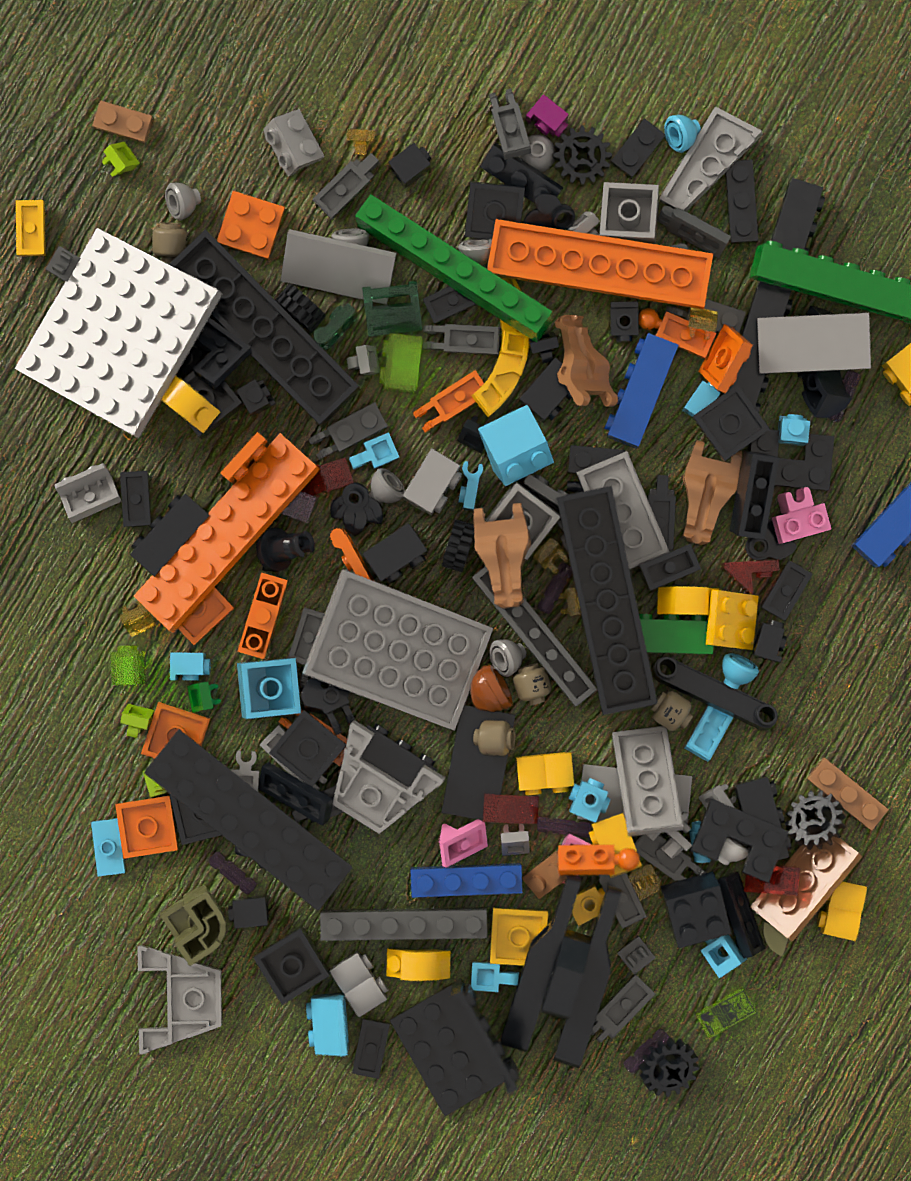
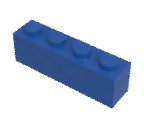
(642, 390)
(887, 531)
(466, 880)

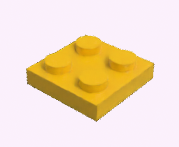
(732, 620)
(513, 934)

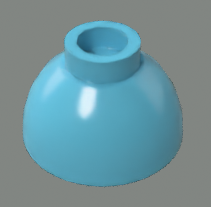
(681, 132)
(738, 670)

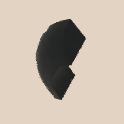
(824, 390)

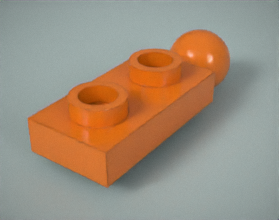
(677, 331)
(594, 859)

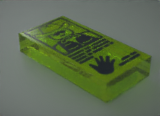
(725, 1012)

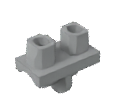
(676, 841)

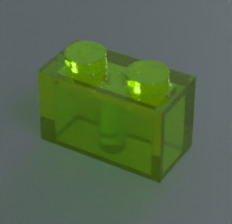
(402, 363)
(127, 666)

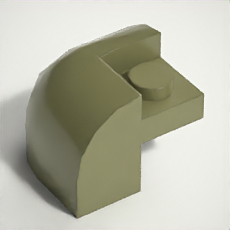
(196, 924)

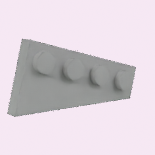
(712, 154)

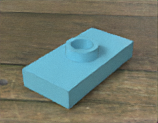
(708, 733)
(108, 847)

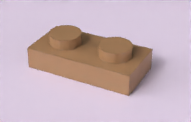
(122, 122)
(544, 876)

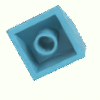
(515, 445)
(268, 688)
(329, 1024)

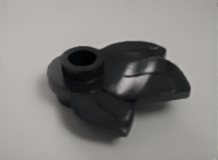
(547, 212)
(356, 513)
(771, 546)

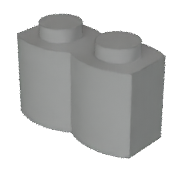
(359, 983)

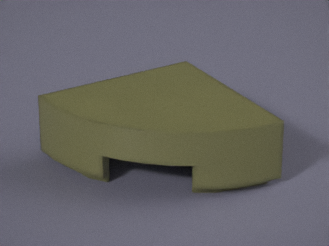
(774, 938)

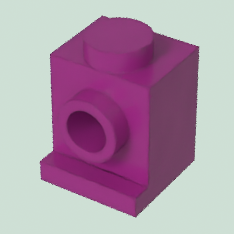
(548, 117)

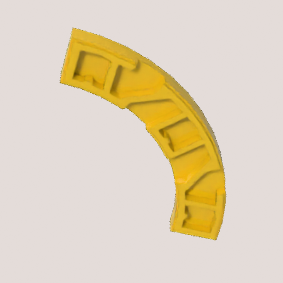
(507, 369)

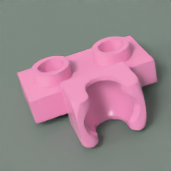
(799, 517)

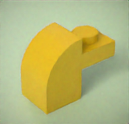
(190, 404)
(684, 600)
(418, 964)

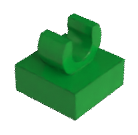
(200, 696)

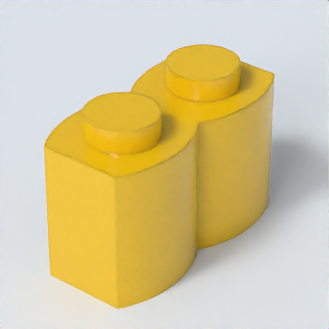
(545, 771)
(843, 911)

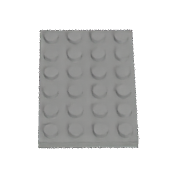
(397, 650)

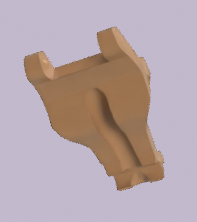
(583, 367)
(708, 488)
(503, 551)

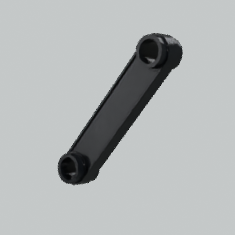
(715, 693)

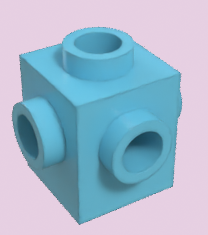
(589, 810)

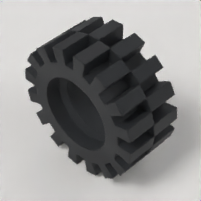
(300, 308)
(458, 545)

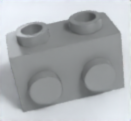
(292, 142)
(88, 492)

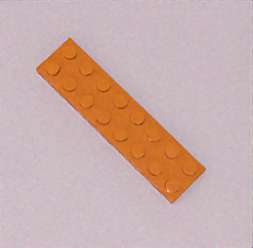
(600, 264)
(227, 533)

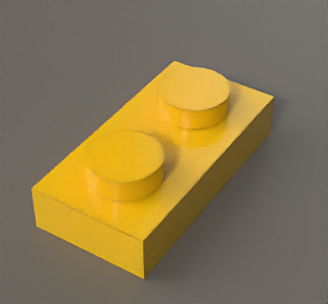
(30, 228)

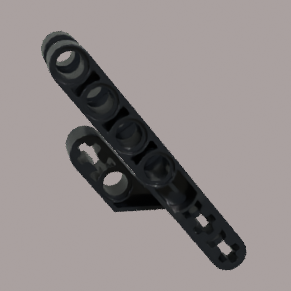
(576, 979)

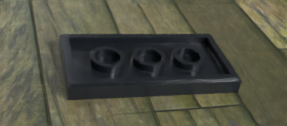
(470, 771)

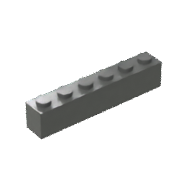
(541, 644)
(403, 923)

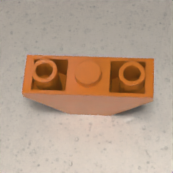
(263, 616)

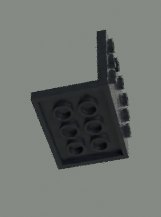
(454, 1047)

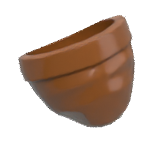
(490, 690)

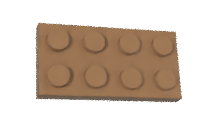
(819, 877)

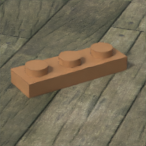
(848, 793)

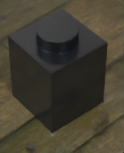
(410, 164)
(249, 911)

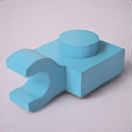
(378, 452)
(469, 493)
(488, 977)

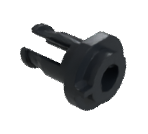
(277, 548)

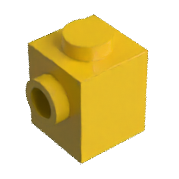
(587, 904)

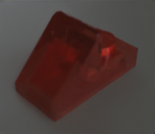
(329, 478)
(742, 572)

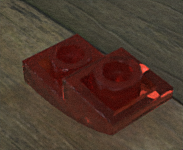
(510, 809)
(782, 882)

